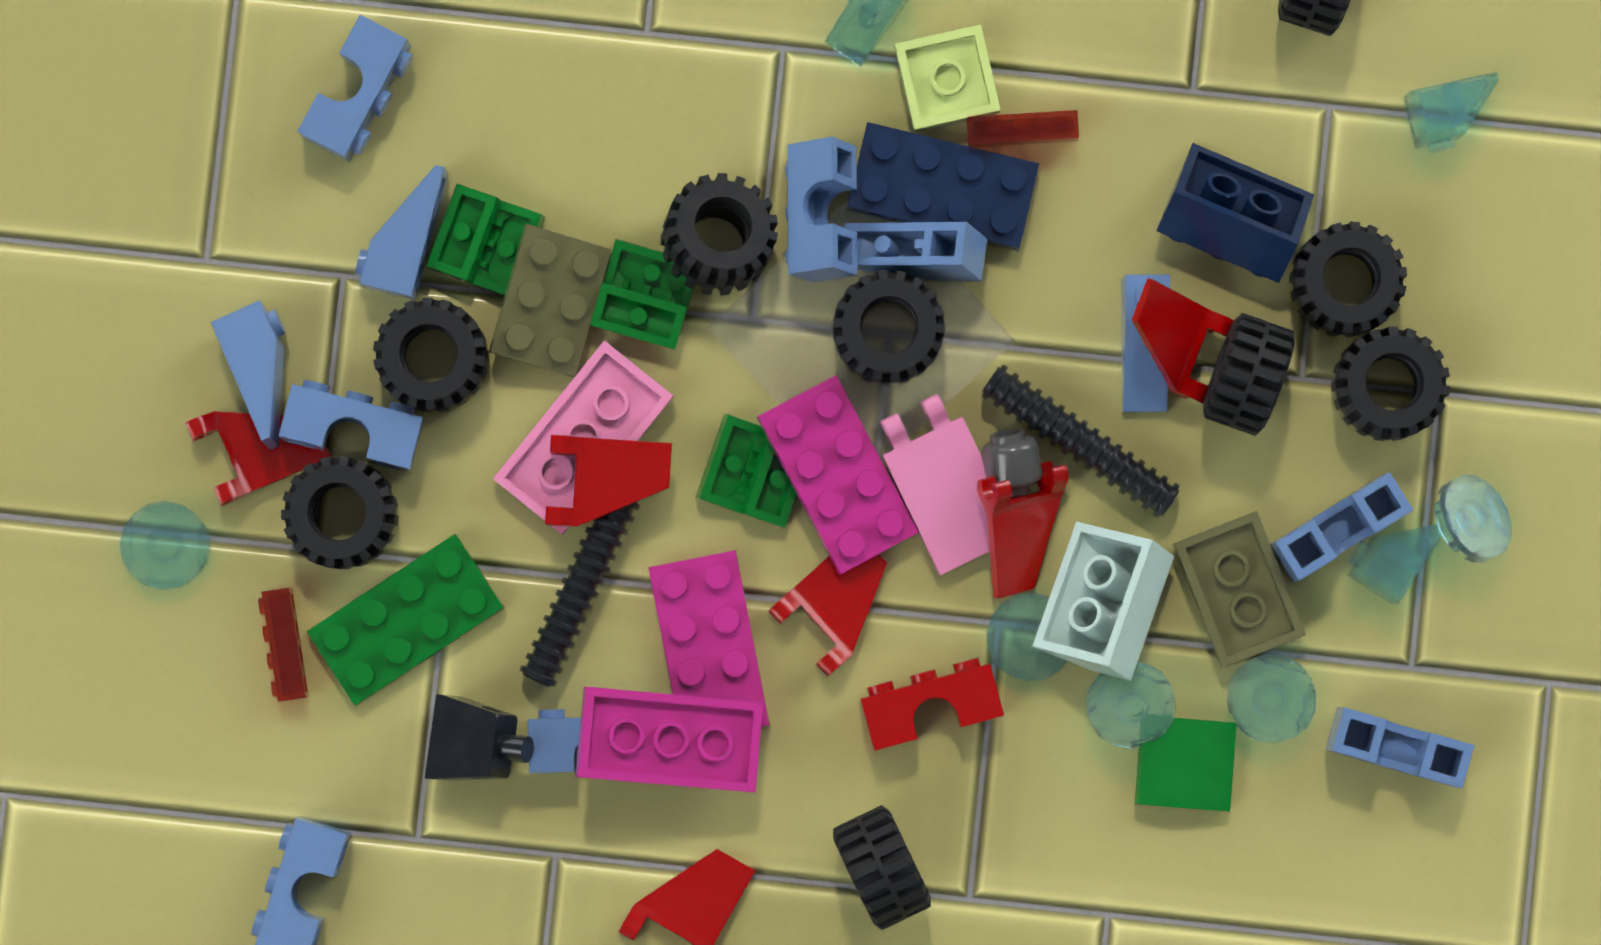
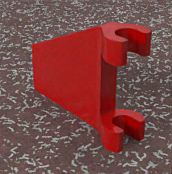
(1174, 333)
(250, 457)
(609, 476)
(1020, 528)
(835, 604)
(694, 901)

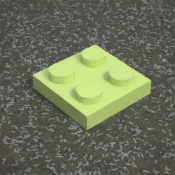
(947, 77)

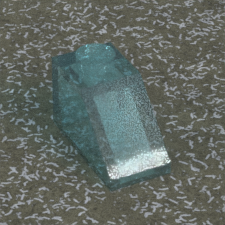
(862, 27)
(1446, 110)
(1392, 561)

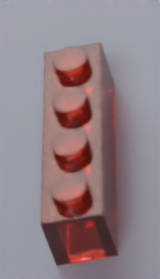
(1022, 128)
(284, 643)

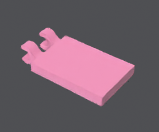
(939, 485)

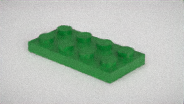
(405, 619)

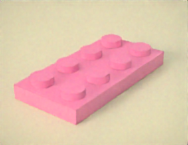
(602, 401)

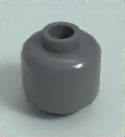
(1013, 458)

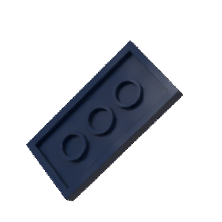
(941, 181)

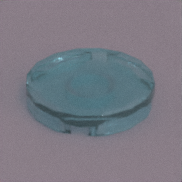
(1473, 518)
(165, 545)
(1011, 638)
(1271, 698)
(1132, 710)

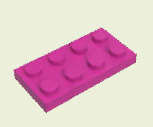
(837, 474)
(707, 629)
(669, 739)

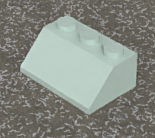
(1104, 600)

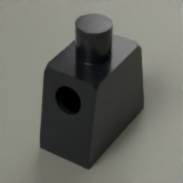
(473, 741)

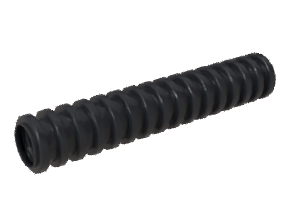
(1080, 441)
(576, 595)

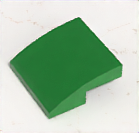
(480, 238)
(642, 296)
(746, 474)
(1188, 766)

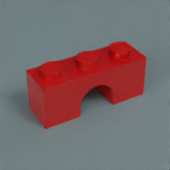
(968, 690)

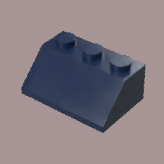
(1235, 213)

